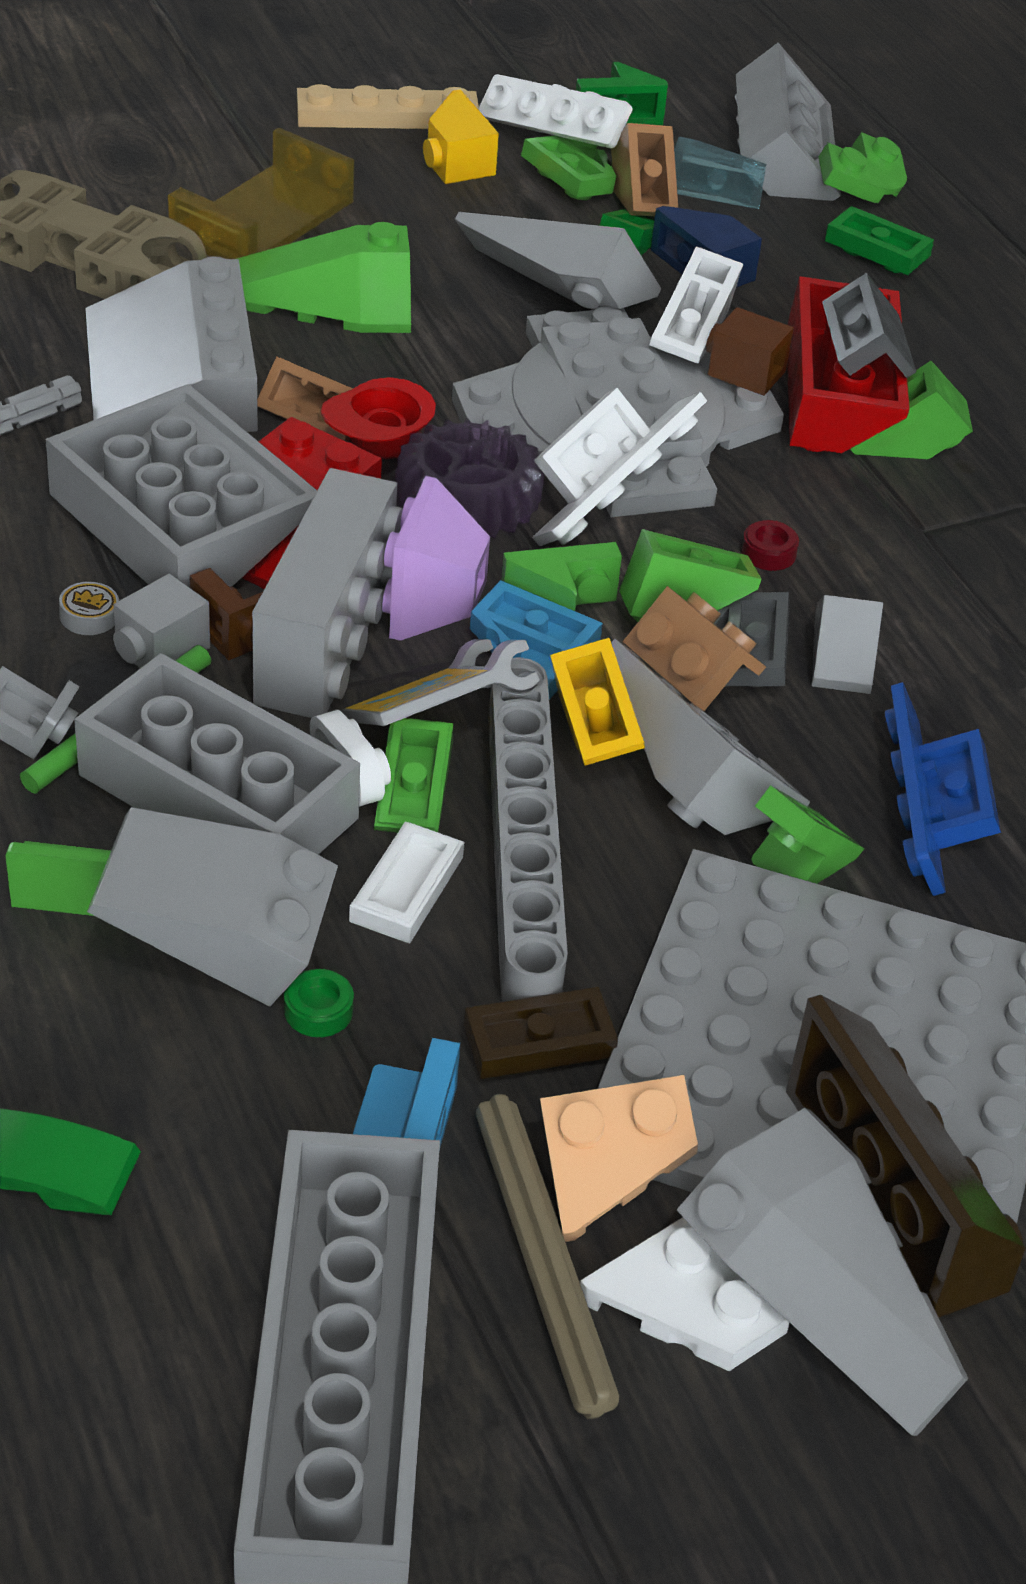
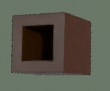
(749, 350)

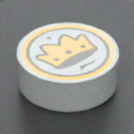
(87, 608)

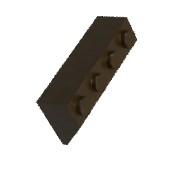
(924, 1186)

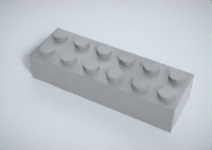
(340, 1365)

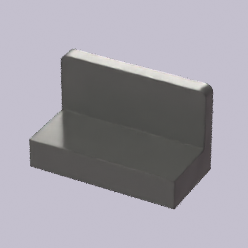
(866, 327)

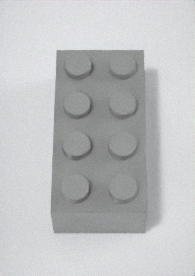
(324, 595)
(206, 754)

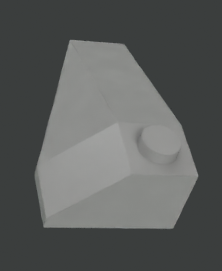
(575, 260)
(695, 755)
(811, 1240)

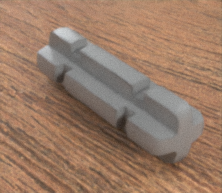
(39, 403)

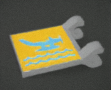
(447, 684)

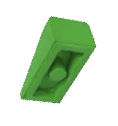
(419, 770)

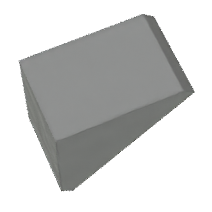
(845, 643)

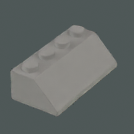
(784, 125)

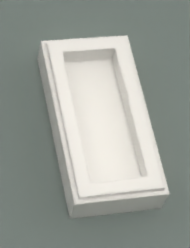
(406, 882)

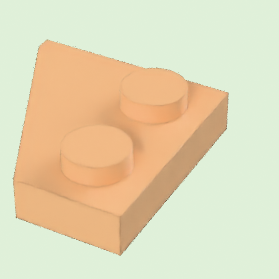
(613, 1144)

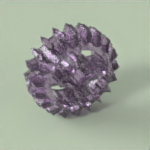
(480, 467)

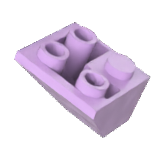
(434, 562)

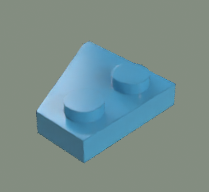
(546, 626)

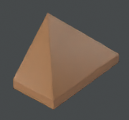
(299, 394)

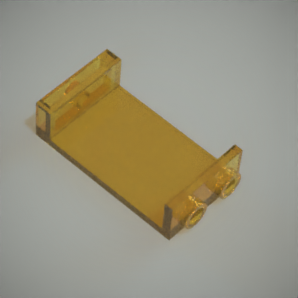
(275, 205)

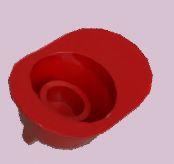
(380, 414)

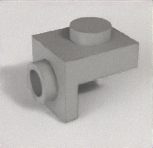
(31, 714)

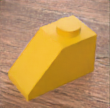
(460, 141)
(596, 702)

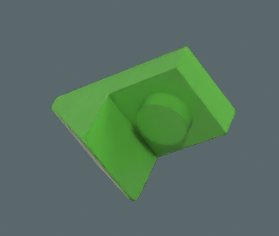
(567, 573)
(801, 840)

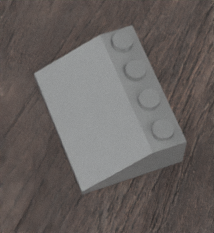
(174, 333)
(176, 488)

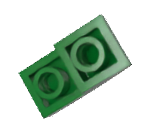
(64, 1162)

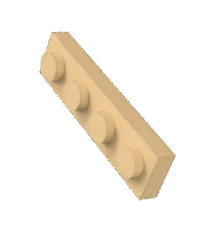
(371, 107)

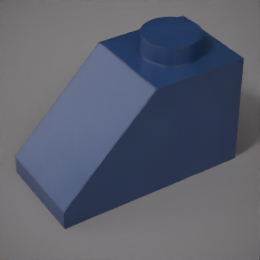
(681, 230)

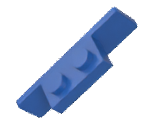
(946, 790)

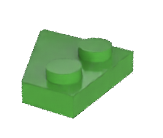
(572, 165)

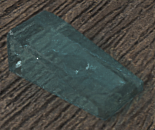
(717, 174)

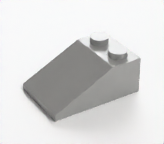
(217, 898)

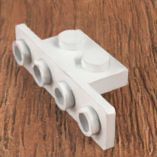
(555, 110)
(601, 452)

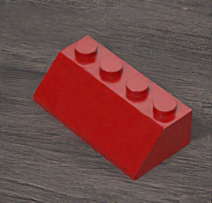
(825, 402)

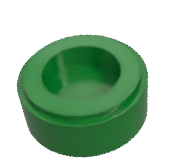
(319, 1003)

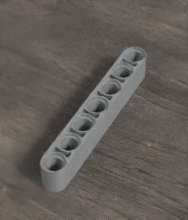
(526, 840)

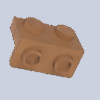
(689, 648)

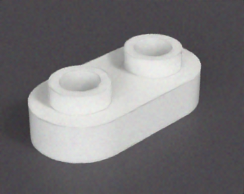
(346, 736)

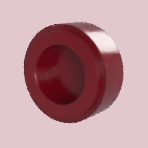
(770, 545)

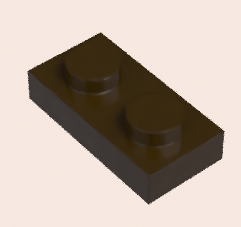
(539, 1032)

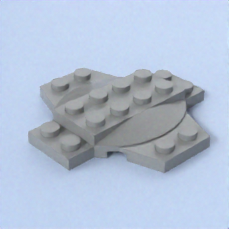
(594, 351)

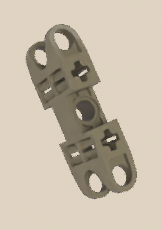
(105, 250)

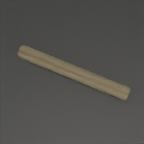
(547, 1259)

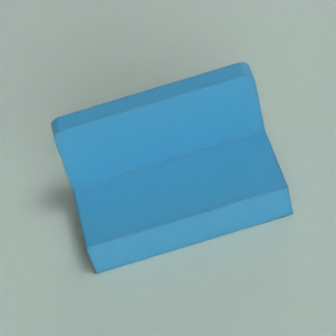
(410, 1101)

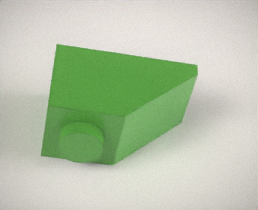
(934, 423)
(686, 568)

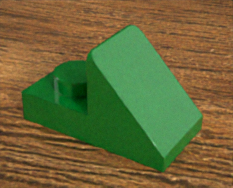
(640, 89)

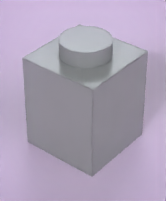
(160, 619)

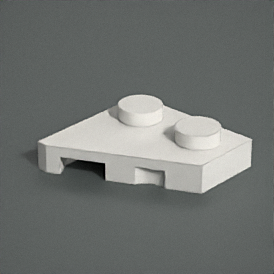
(687, 1297)

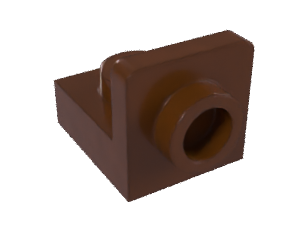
(228, 613)

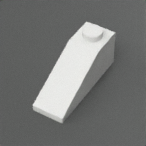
(697, 305)

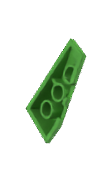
(339, 275)

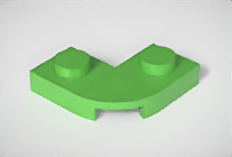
(866, 170)

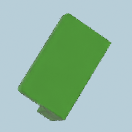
(54, 876)

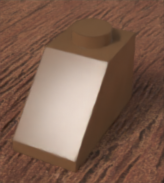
(645, 168)

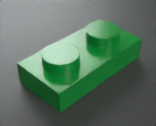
(879, 240)

